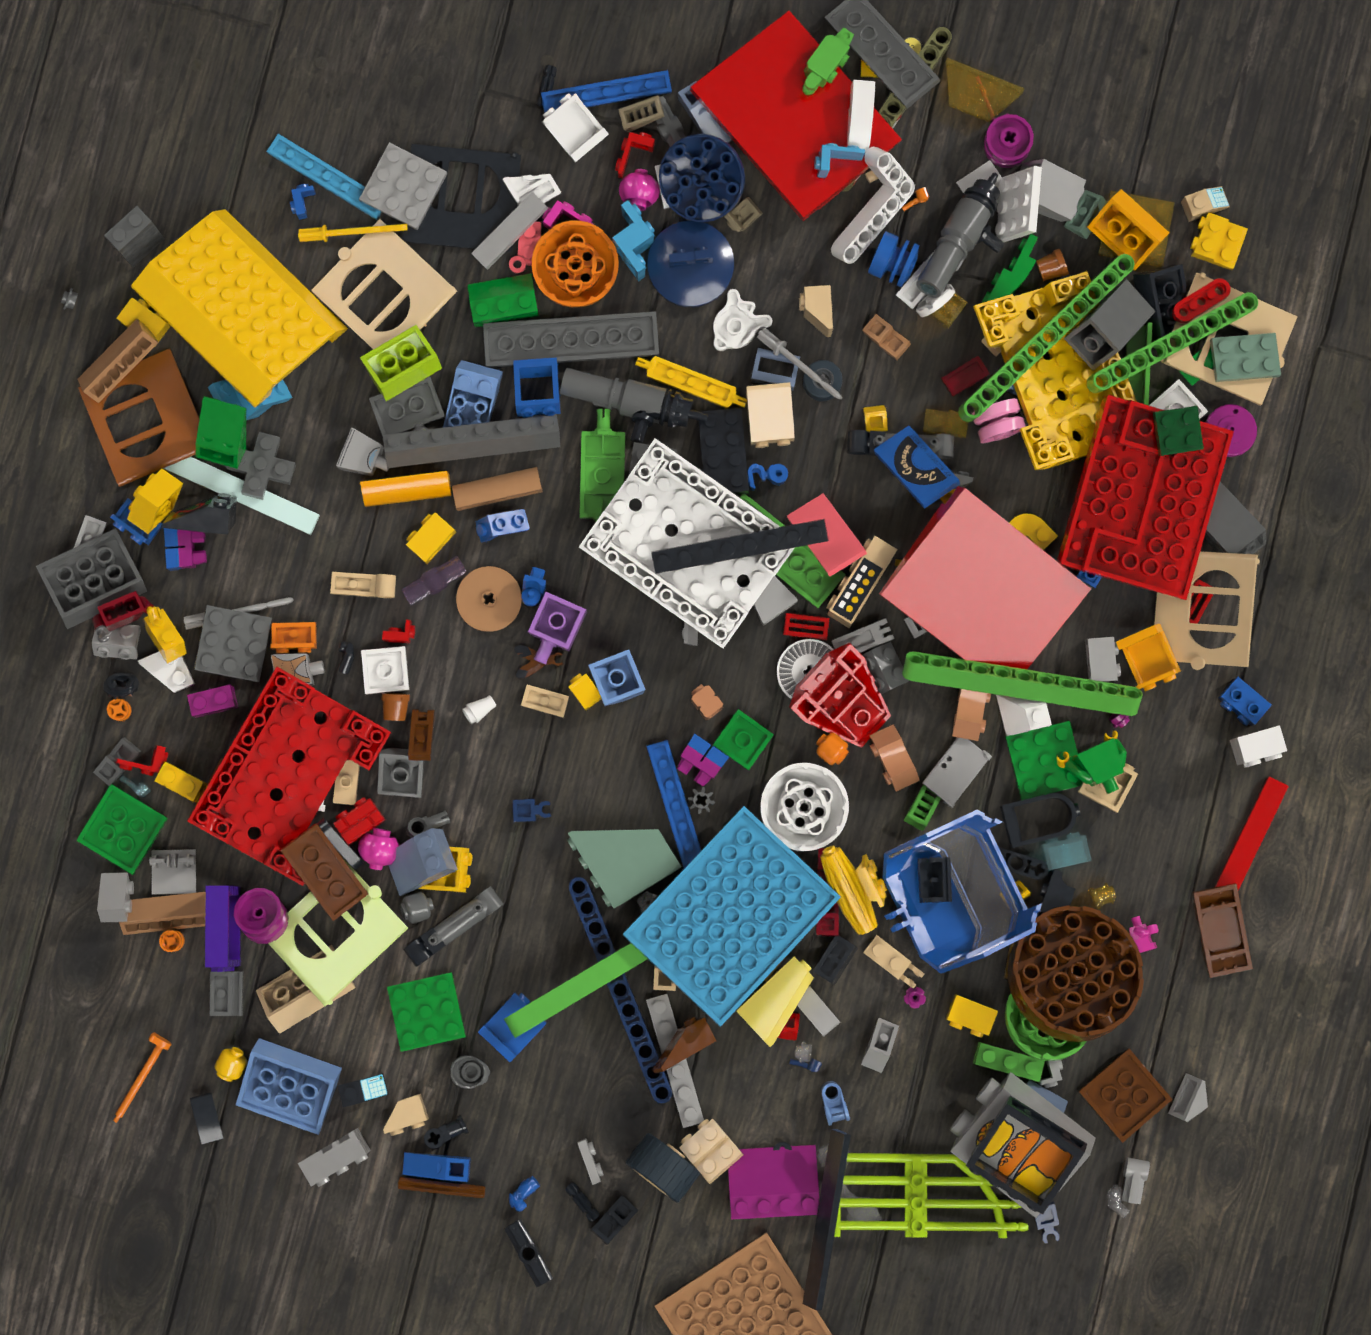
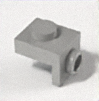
(1054, 1071)

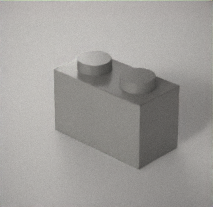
(1102, 659)
(114, 897)

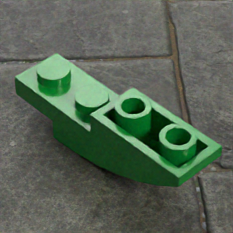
(1008, 281)

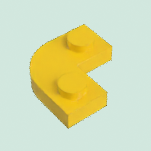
(1034, 529)

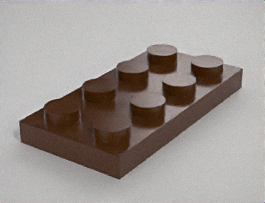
(324, 872)

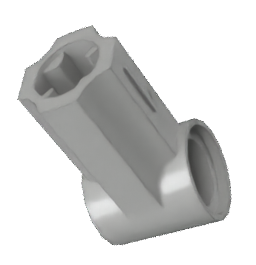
(1135, 1175)

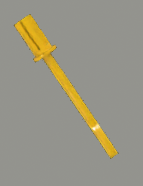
(322, 233)

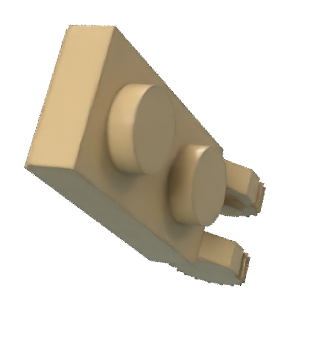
(891, 960)

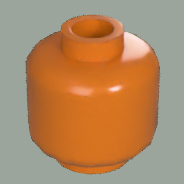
(832, 748)

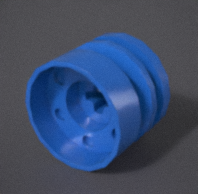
(894, 259)

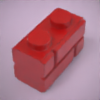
(359, 820)

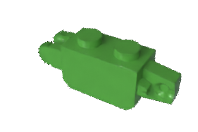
(826, 59)

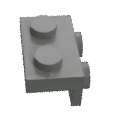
(122, 643)

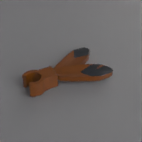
(533, 666)

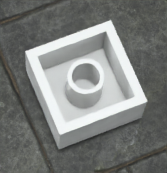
(1258, 745)

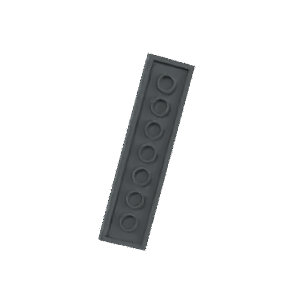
(572, 338)

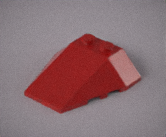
(841, 697)

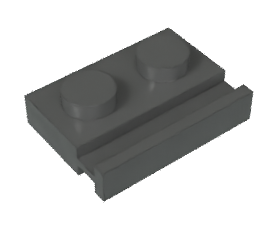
(226, 993)

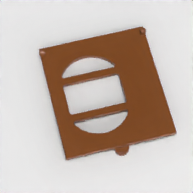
(176, 410)

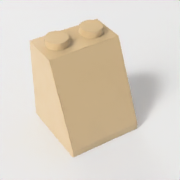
(770, 414)

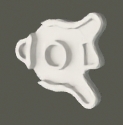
(736, 323)

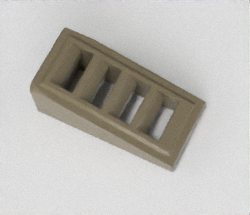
(625, 113)

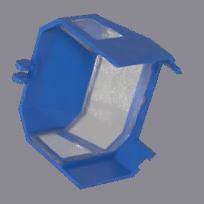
(985, 899)

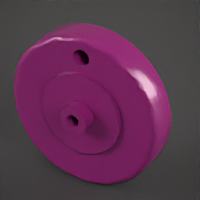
(1238, 420)

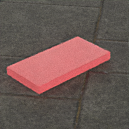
(842, 546)

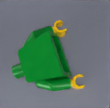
(1098, 763)

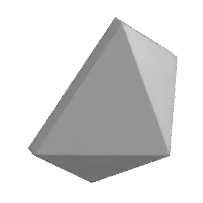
(1190, 1098)

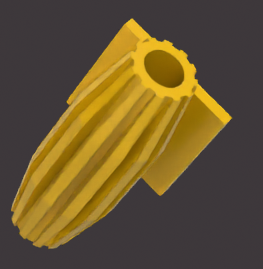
(855, 887)

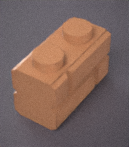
(706, 701)

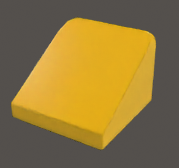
(875, 418)

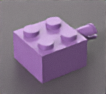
(555, 625)

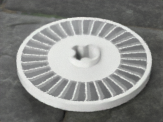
(795, 661)

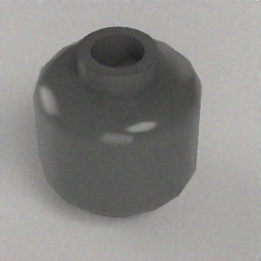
(416, 907)

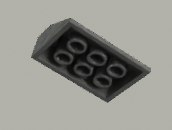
(90, 577)

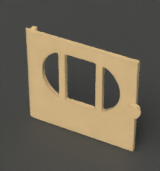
(391, 254)
(1261, 321)
(1175, 613)

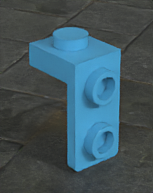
(832, 150)

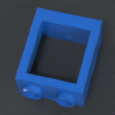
(531, 369)

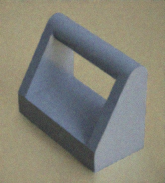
(768, 378)

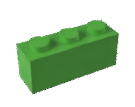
(1008, 1061)

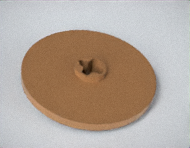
(485, 582)

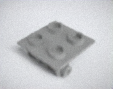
(173, 871)

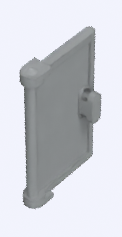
(954, 774)

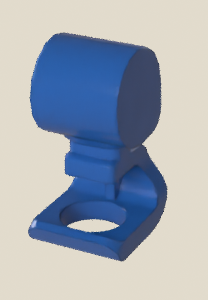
(775, 474)

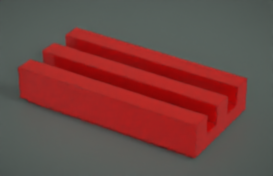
(1196, 601)
(804, 626)

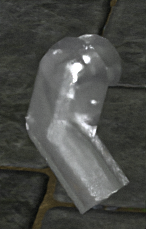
(1114, 1201)

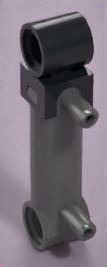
(864, 443)
(453, 926)

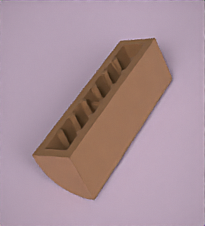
(117, 361)
(497, 489)
(165, 913)

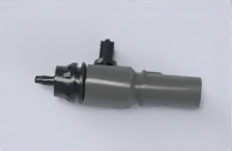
(960, 235)
(632, 399)

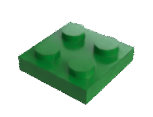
(743, 739)

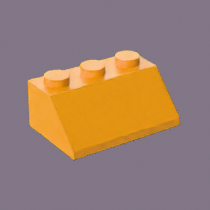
(1128, 228)

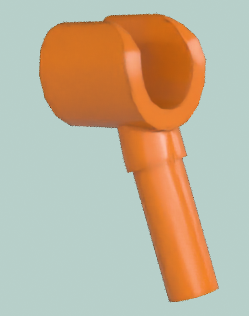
(922, 196)

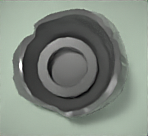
(469, 1072)

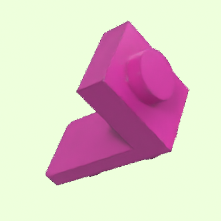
(552, 215)

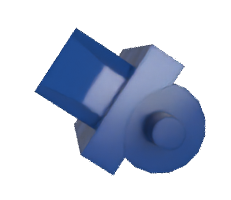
(533, 587)

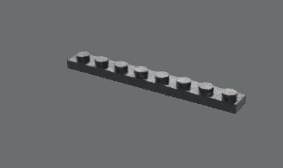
(740, 546)

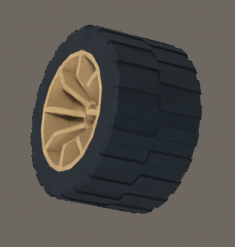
(663, 1167)

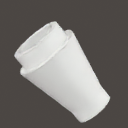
(478, 709)

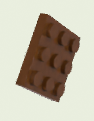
(1125, 1095)

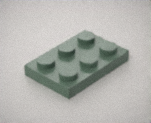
(1245, 357)

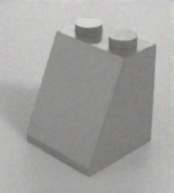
(1058, 190)

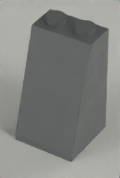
(134, 236)
(1110, 325)
(1233, 526)

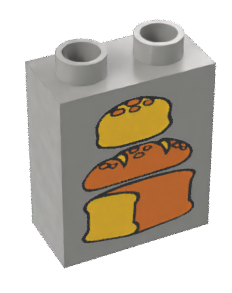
(1015, 1147)

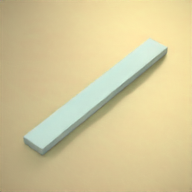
(225, 483)

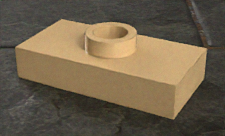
(545, 701)
(347, 784)

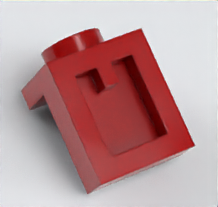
(397, 636)

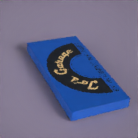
(916, 466)

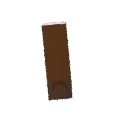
(685, 1042)

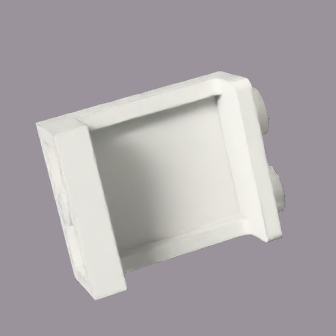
(574, 127)

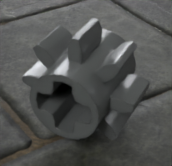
(702, 794)

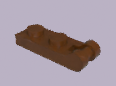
(421, 735)

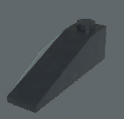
(1162, 291)

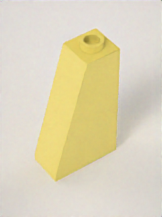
(776, 1000)

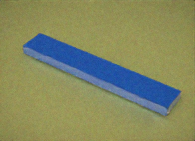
(612, 90)
(674, 801)

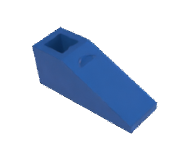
(437, 1166)

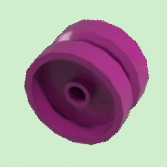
(1010, 128)
(261, 915)

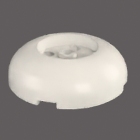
(827, 794)

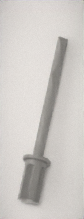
(779, 348)
(197, 620)

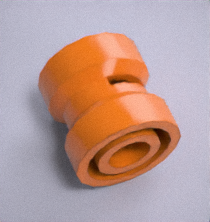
(169, 943)

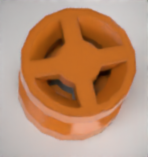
(115, 707)

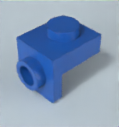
(298, 204)

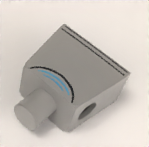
(361, 455)

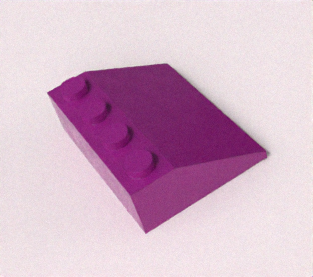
(774, 1183)

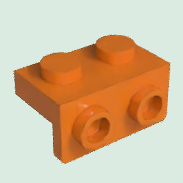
(293, 637)

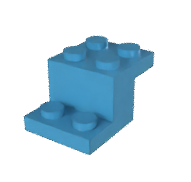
(634, 239)
(227, 393)

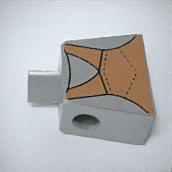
(298, 666)

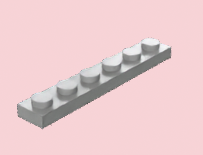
(679, 1074)

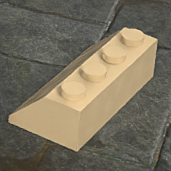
(290, 1000)

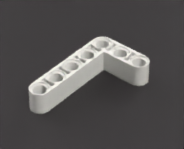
(879, 210)

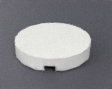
(931, 304)

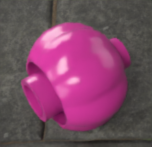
(639, 189)
(378, 848)

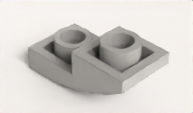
(817, 1012)

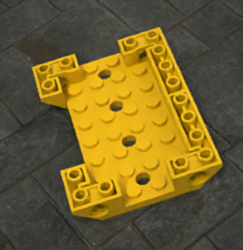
(1048, 417)

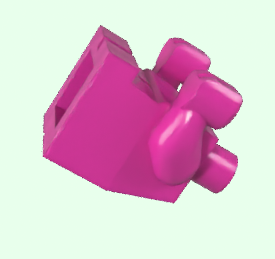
(1142, 934)

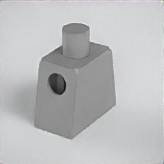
(773, 601)

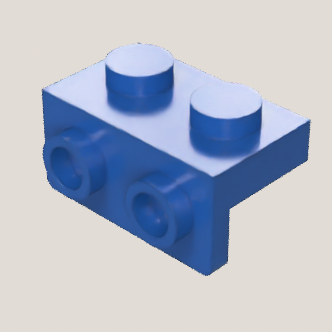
(137, 534)

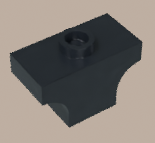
(1055, 892)

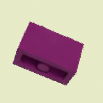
(212, 701)

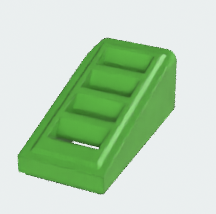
(916, 821)

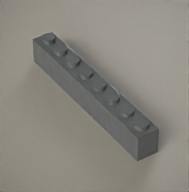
(471, 441)

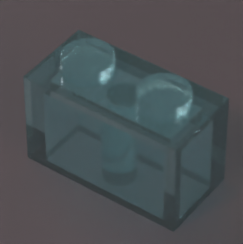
(1065, 852)

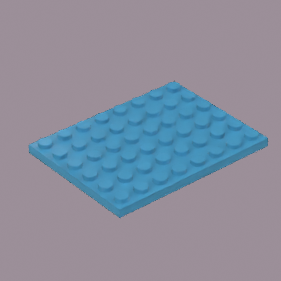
(731, 916)

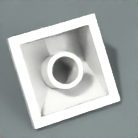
(1022, 714)

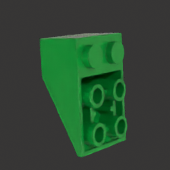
(221, 433)

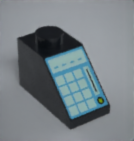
(363, 1090)

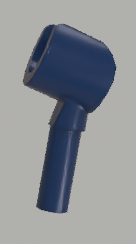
(813, 1065)

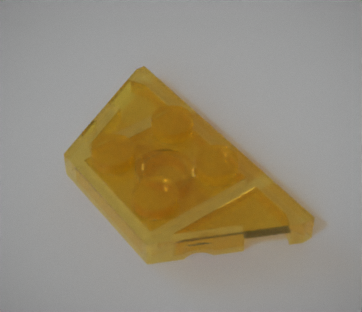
(978, 92)

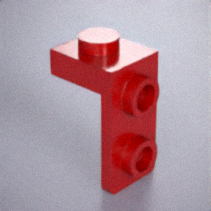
(641, 141)
(159, 758)

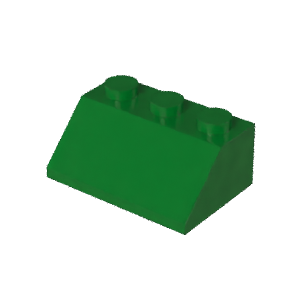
(503, 300)

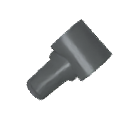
(427, 823)

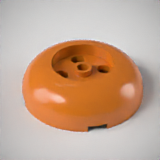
(576, 238)

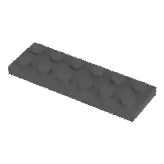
(884, 50)

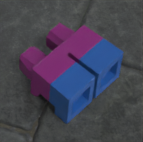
(186, 557)
(708, 767)

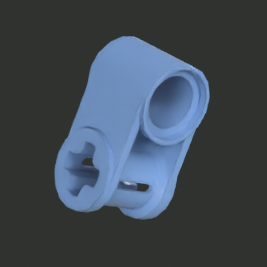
(834, 1104)

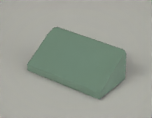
(1087, 209)

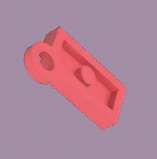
(526, 247)

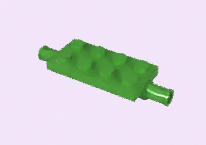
(600, 467)

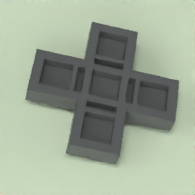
(264, 466)

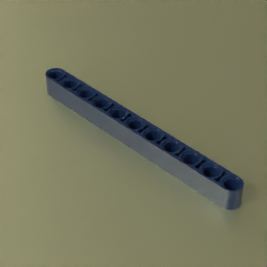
(620, 1001)

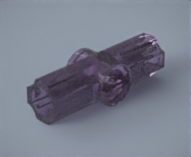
(434, 580)

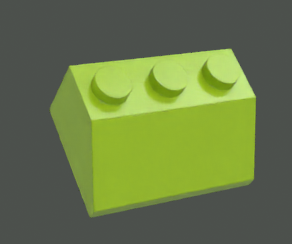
(401, 362)

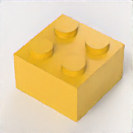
(154, 500)

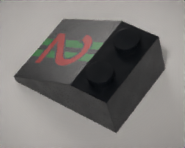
(209, 515)

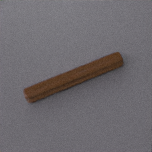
(441, 1187)

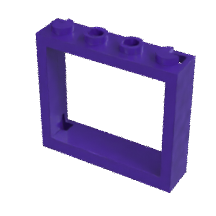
(221, 930)

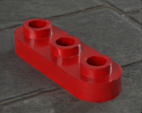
(1207, 295)

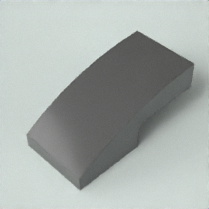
(109, 770)

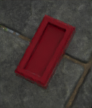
(965, 376)

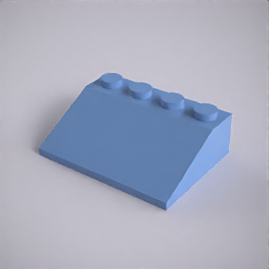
(288, 1086)

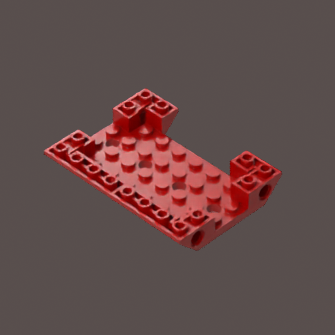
(263, 761)

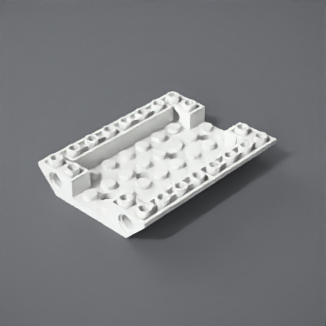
(702, 511)

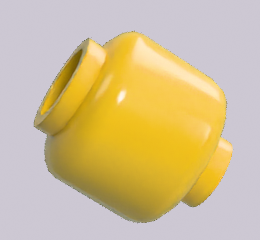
(230, 1064)

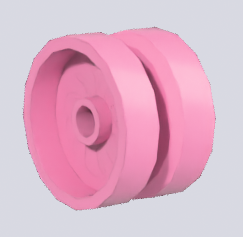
(999, 421)

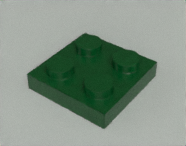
(1178, 430)

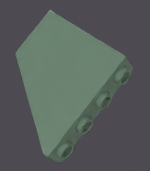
(624, 860)

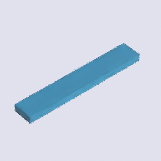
(320, 173)

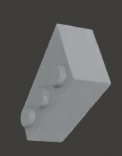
(335, 1158)

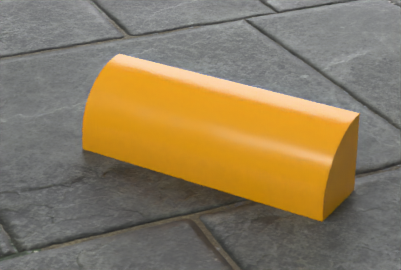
(406, 488)

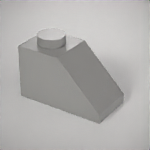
(880, 1045)

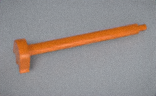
(161, 1043)

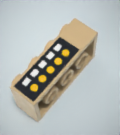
(862, 581)

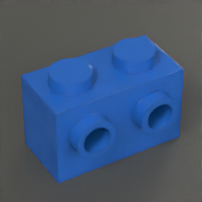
(1244, 702)

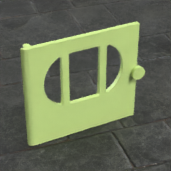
(332, 974)

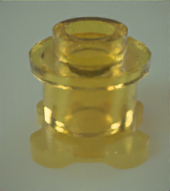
(1102, 895)

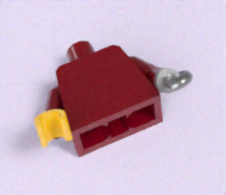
(122, 612)

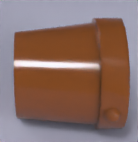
(1052, 265)
(395, 706)

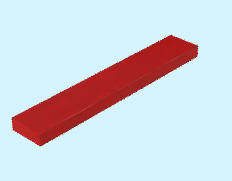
(1253, 833)

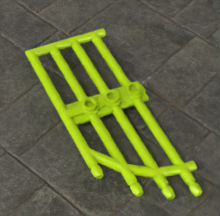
(916, 1197)

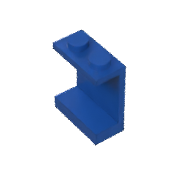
(499, 1034)

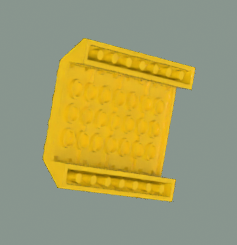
(236, 305)

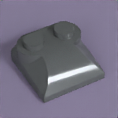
(399, 774)

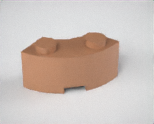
(969, 714)
(894, 758)

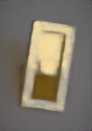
(949, 311)
(944, 423)

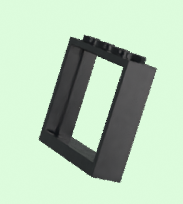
(1043, 1127)

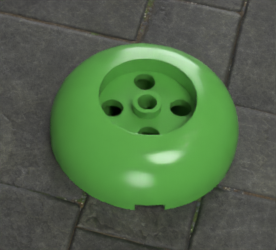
(1028, 1040)

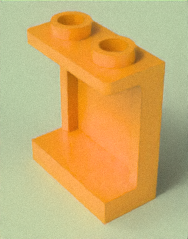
(1149, 657)

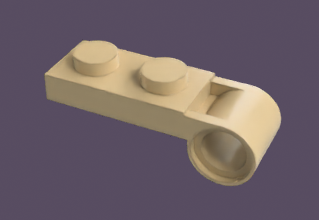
(363, 585)

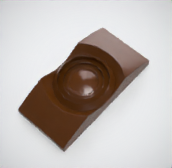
(1222, 930)

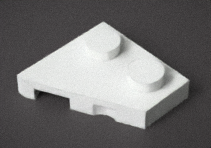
(542, 186)
(173, 675)

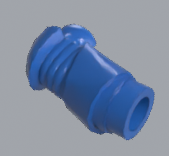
(524, 1190)

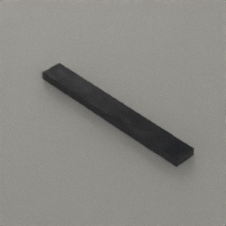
(826, 1219)

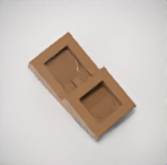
(886, 337)

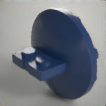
(701, 177)
(690, 264)

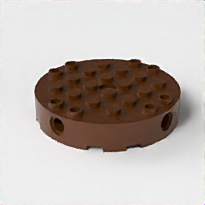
(1070, 1004)

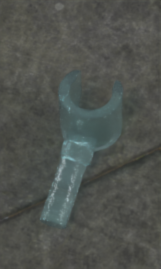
(141, 790)

